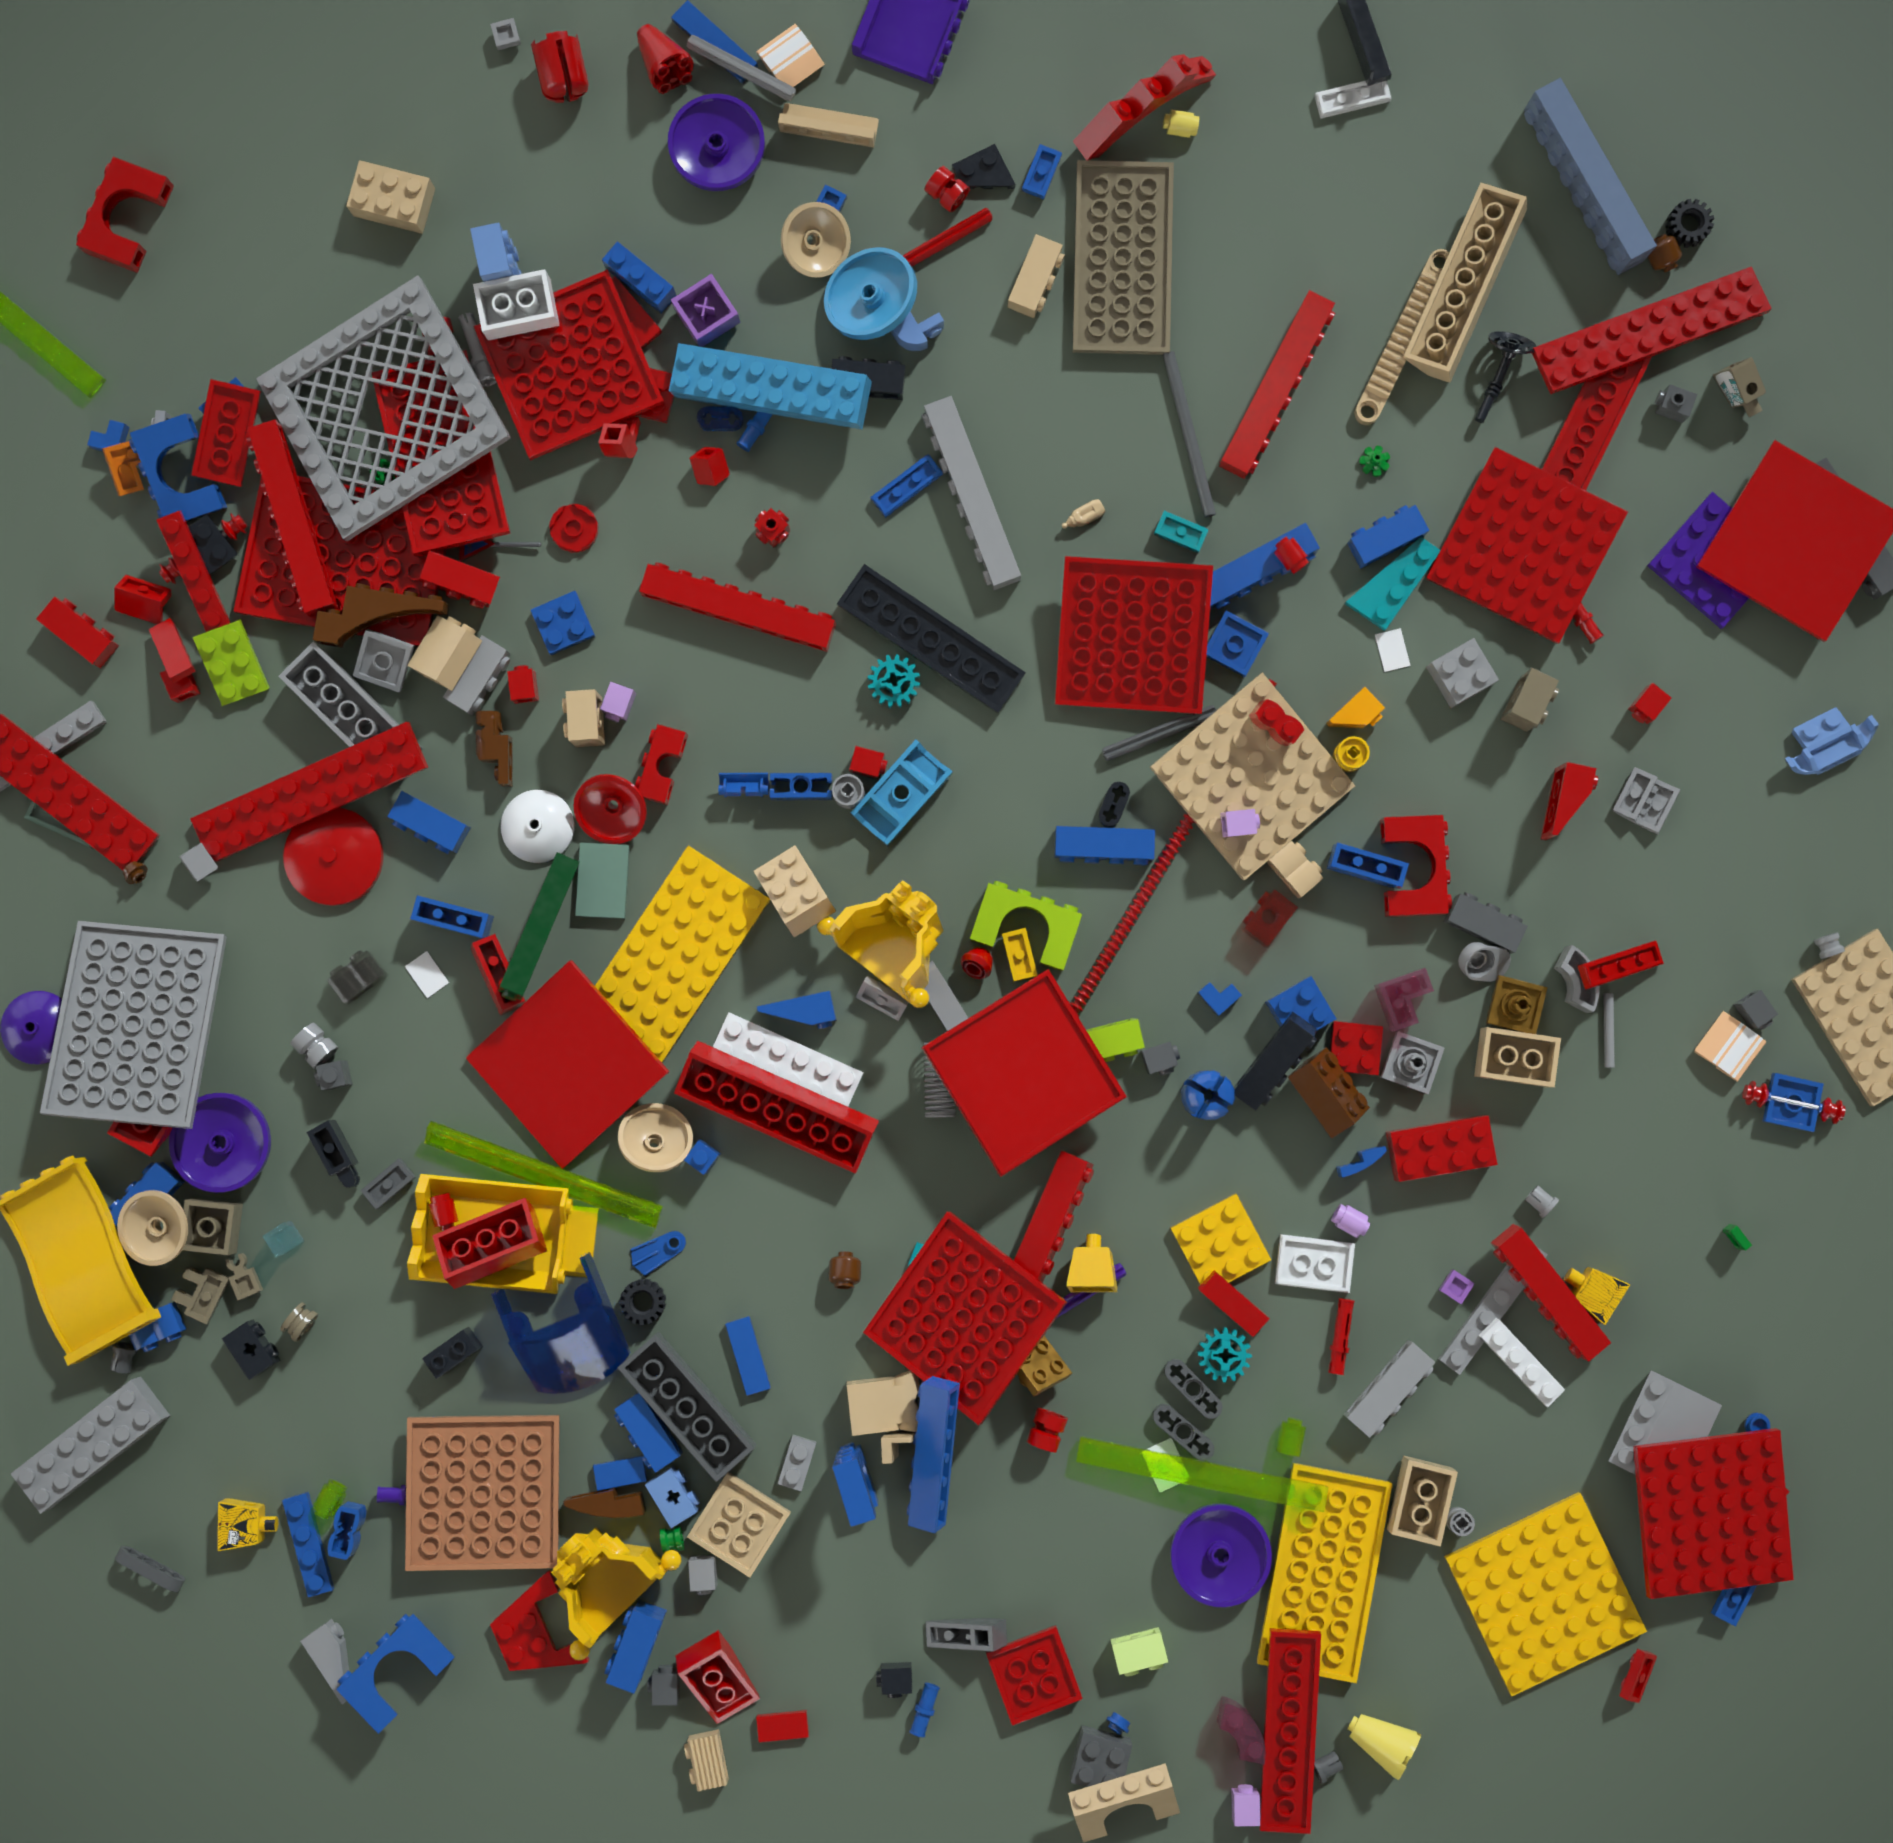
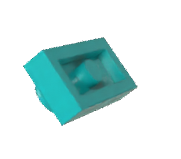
(1181, 531)

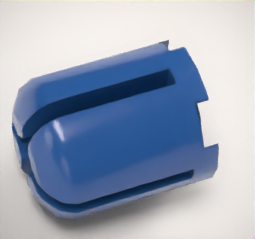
(1222, 1095)

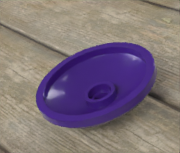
(33, 1007)

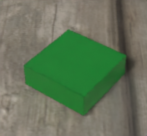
(1737, 1237)

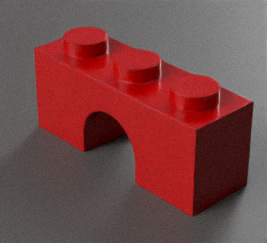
(664, 743)

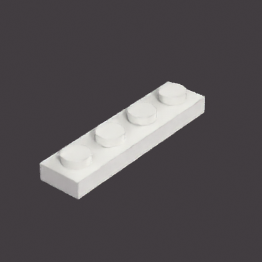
(1521, 1362)

